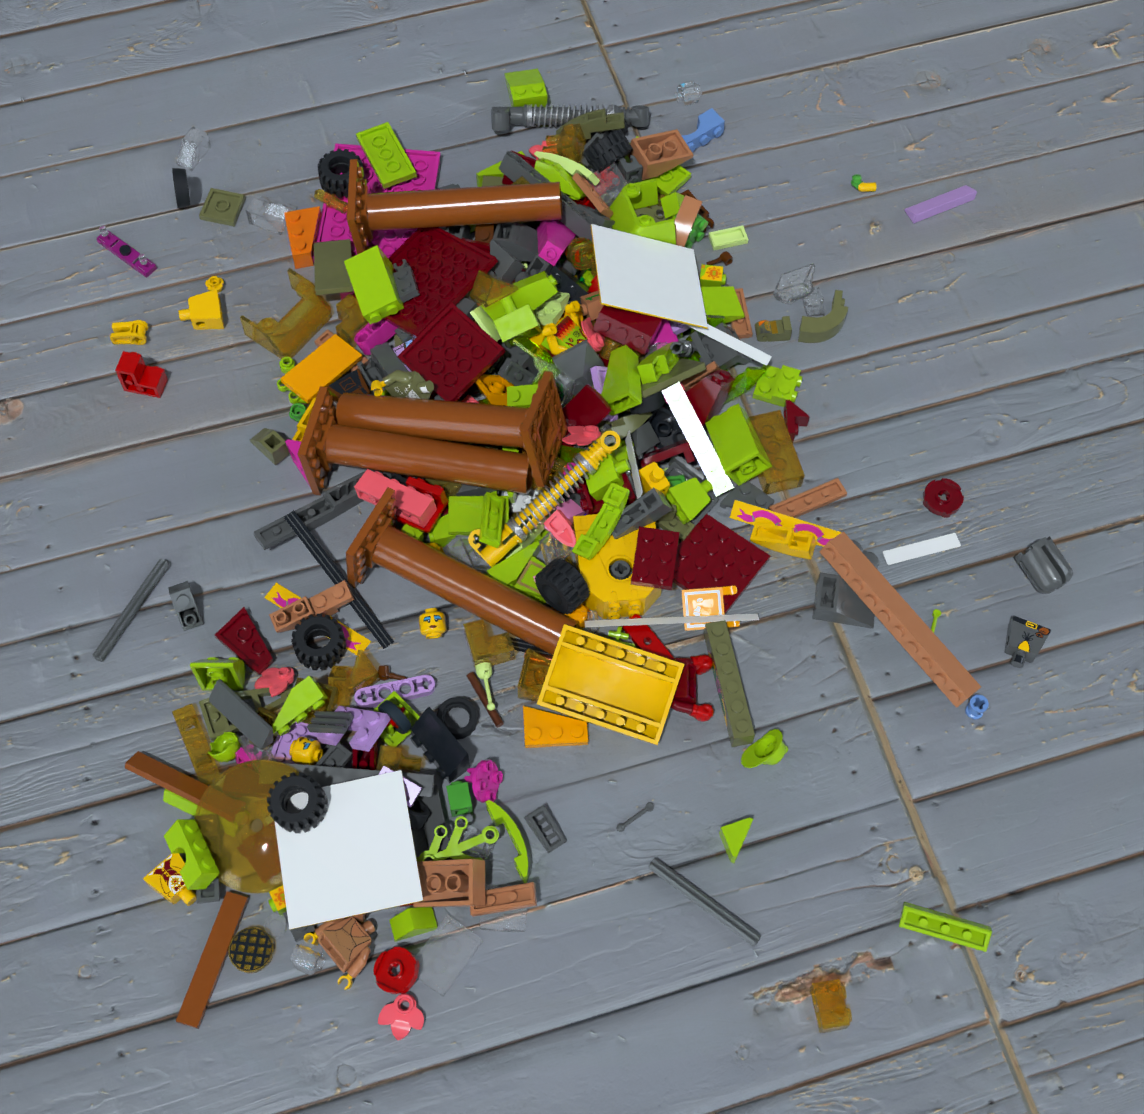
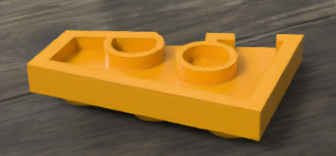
(552, 730)

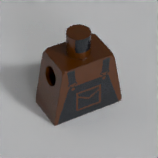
(350, 383)

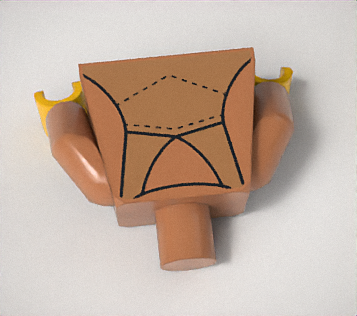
(346, 944)

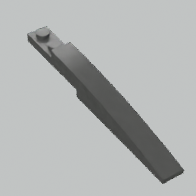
(332, 504)

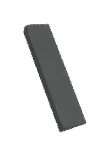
(241, 715)
(434, 819)

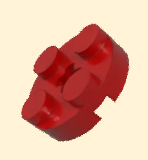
(408, 970)

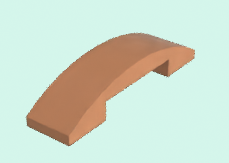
(685, 219)

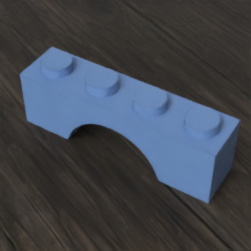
(709, 126)

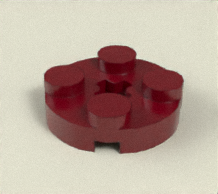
(943, 507)

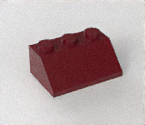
(628, 327)

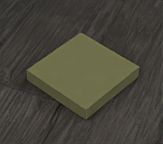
(222, 207)

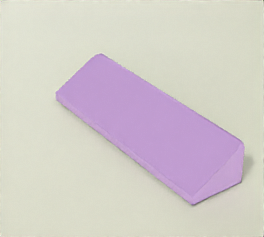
(940, 203)

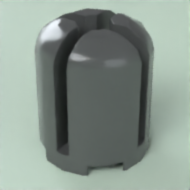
(1045, 566)

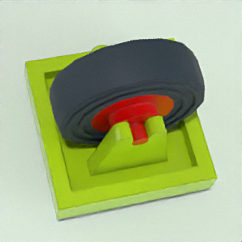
(401, 721)

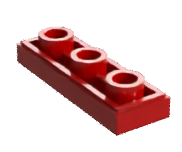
(642, 633)

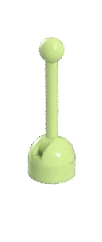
(484, 672)

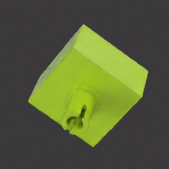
(516, 322)

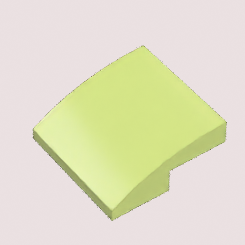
(552, 309)
(485, 322)

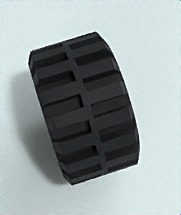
(607, 151)
(331, 166)
(562, 586)
(316, 627)
(285, 790)

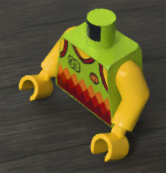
(565, 333)

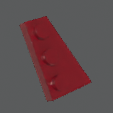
(245, 642)

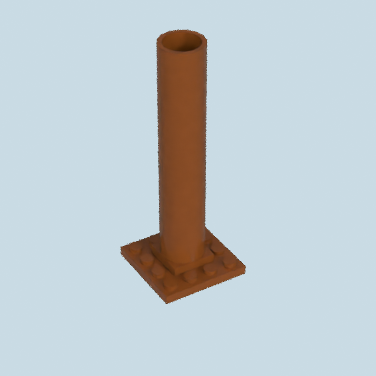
(445, 207)
(532, 428)
(403, 454)
(450, 579)

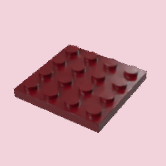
(451, 353)
(717, 558)

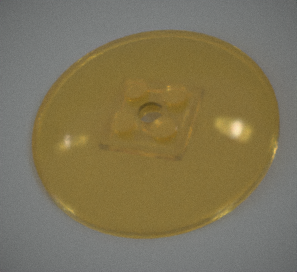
(225, 817)

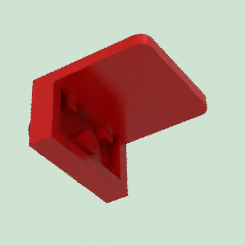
(440, 500)

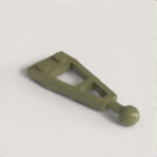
(218, 723)

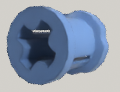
(979, 702)

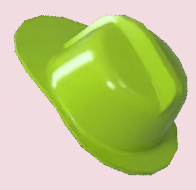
(766, 750)

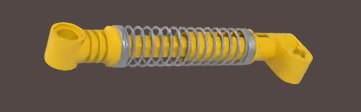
(545, 501)

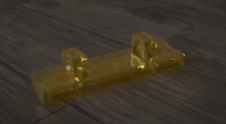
(196, 744)

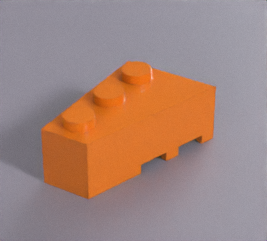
(302, 233)

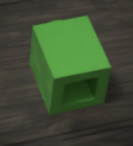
(459, 798)

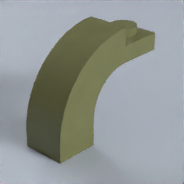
(824, 328)

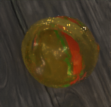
(581, 253)

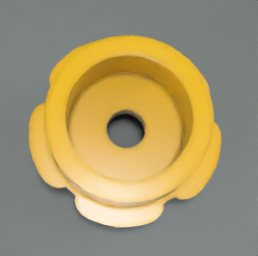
(218, 283)

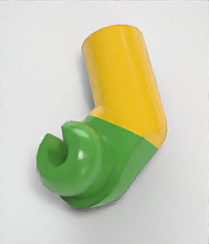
(861, 186)

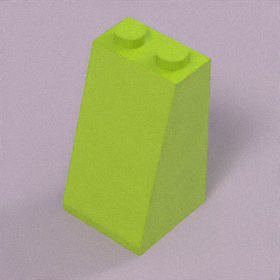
(374, 284)
(737, 445)

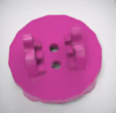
(485, 780)

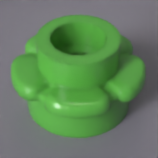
(295, 408)

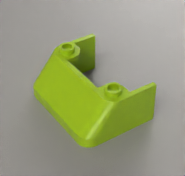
(639, 196)

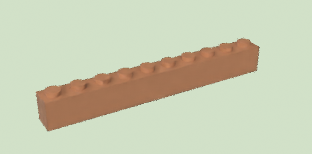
(900, 619)

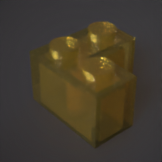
(352, 319)
(488, 649)

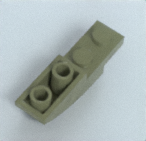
(596, 122)

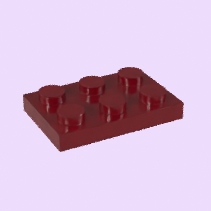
(655, 558)

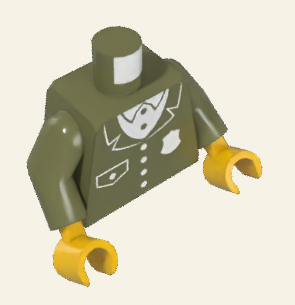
(404, 385)

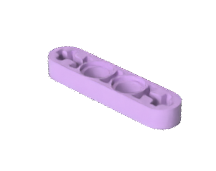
(395, 686)

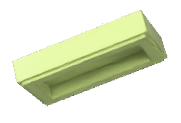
(728, 237)

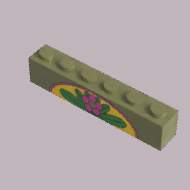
(728, 684)

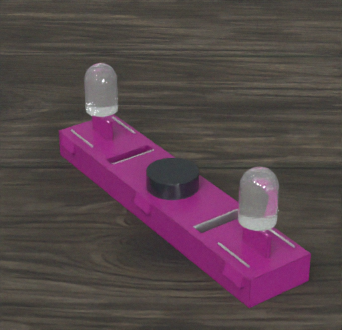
(125, 252)

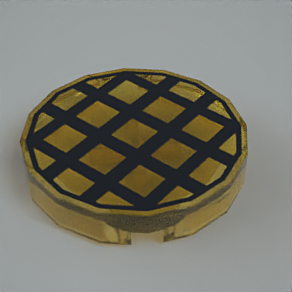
(251, 950)

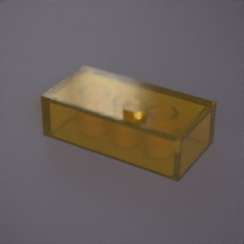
(786, 468)

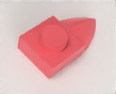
(561, 528)

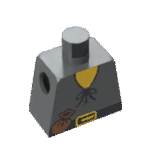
(1024, 640)

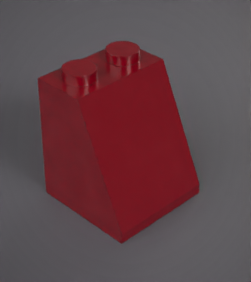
(710, 394)

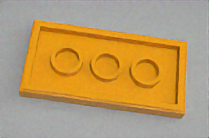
(321, 368)

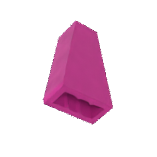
(553, 240)

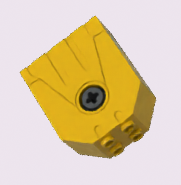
(610, 575)

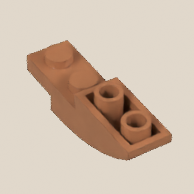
(321, 603)

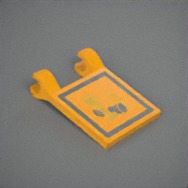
(704, 603)

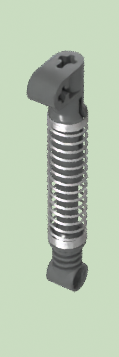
(529, 116)

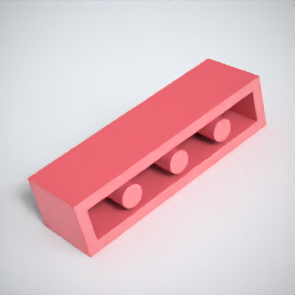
(410, 503)

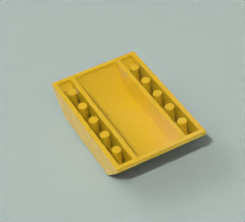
(610, 684)

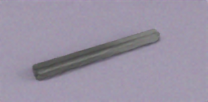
(130, 610)
(704, 902)

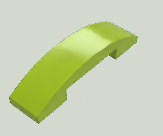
(604, 523)
(498, 817)

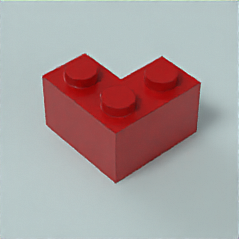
(138, 377)

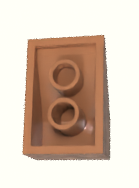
(660, 152)
(452, 883)

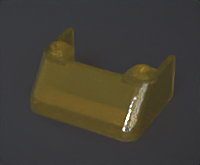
(297, 326)

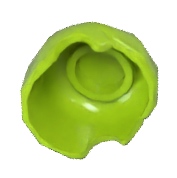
(225, 747)

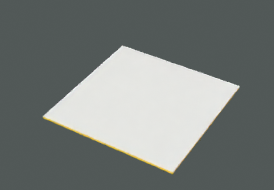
(648, 276)
(355, 857)

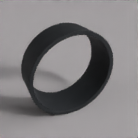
(181, 187)

